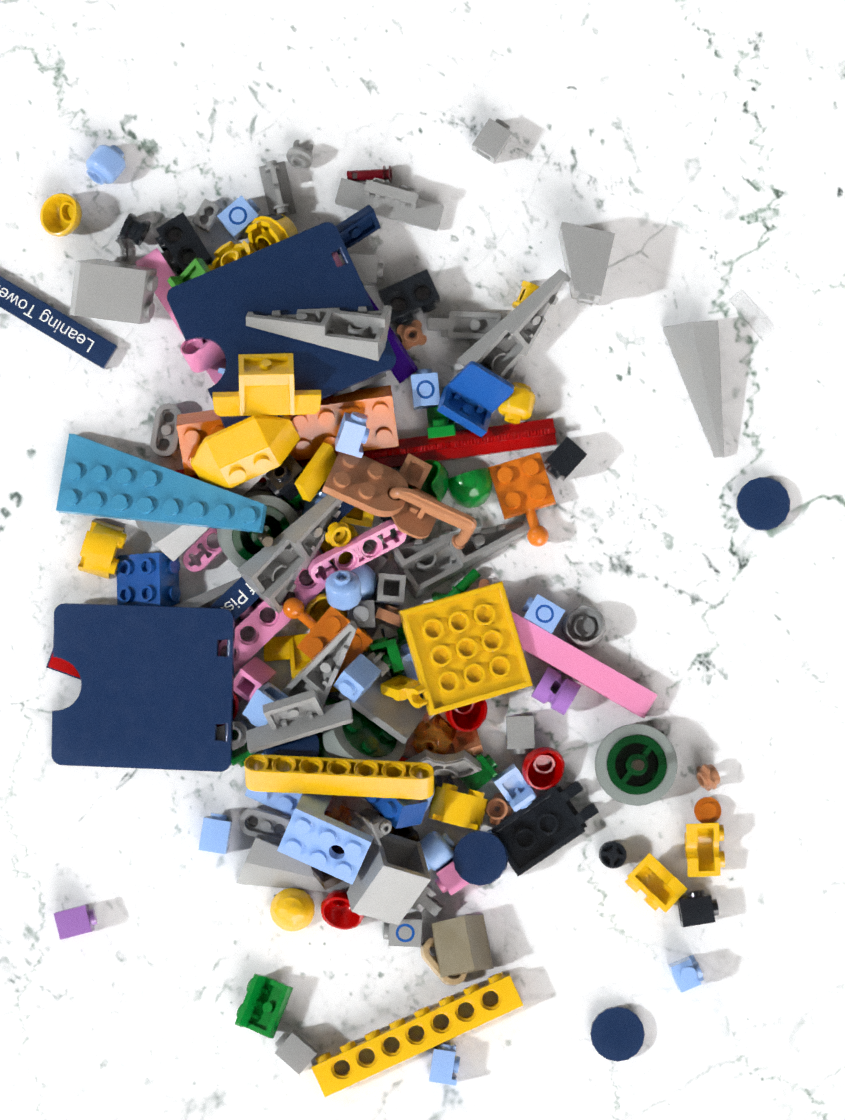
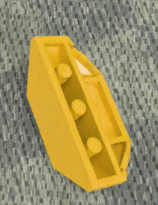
(245, 450)

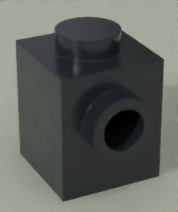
(564, 459)
(284, 478)
(697, 909)

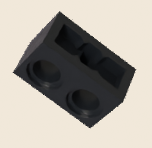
(188, 243)
(406, 290)

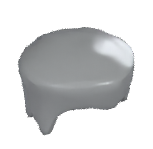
(584, 627)

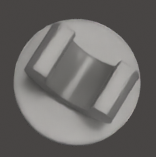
(299, 156)
(375, 659)

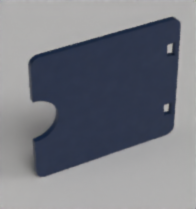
(282, 278)
(145, 687)

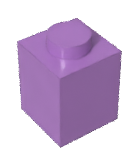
(75, 921)

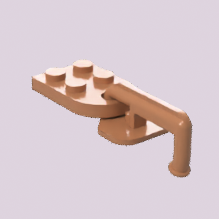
(386, 494)

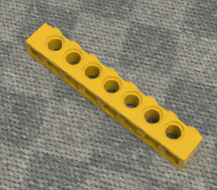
(332, 1081)

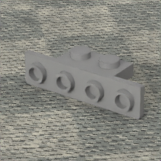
(390, 202)
(295, 719)

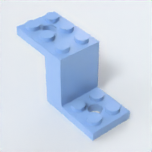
(313, 833)

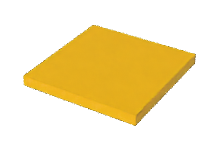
(465, 648)

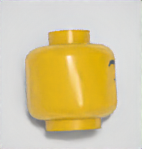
(519, 404)

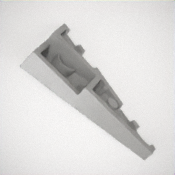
(698, 359)
(436, 559)
(274, 869)

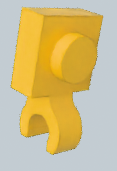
(404, 688)

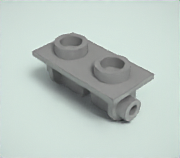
(277, 188)
(371, 824)

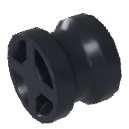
(135, 229)
(612, 854)

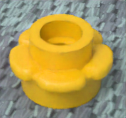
(342, 538)

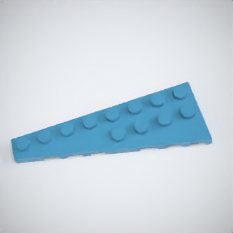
(123, 486)

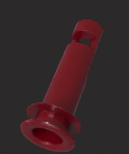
(363, 175)

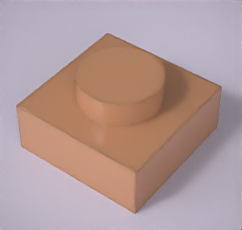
(415, 471)
(389, 614)
(467, 741)

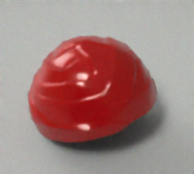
(467, 717)
(543, 768)
(337, 911)

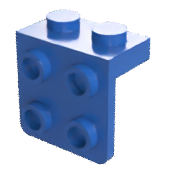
(474, 397)
(148, 580)

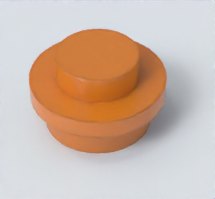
(707, 810)

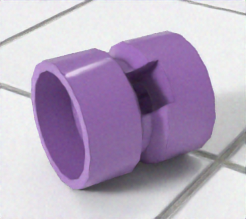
(565, 694)

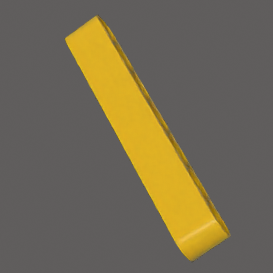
(339, 776)

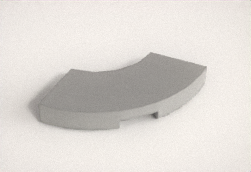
(452, 765)

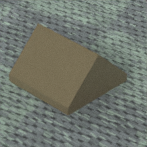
(461, 945)

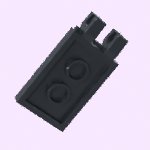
(543, 827)

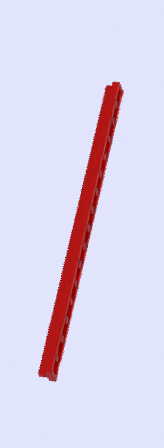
(462, 445)

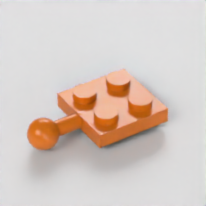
(522, 489)
(324, 631)

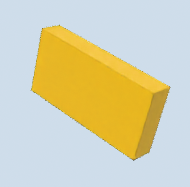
(316, 472)

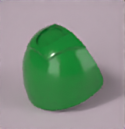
(436, 481)
(471, 488)

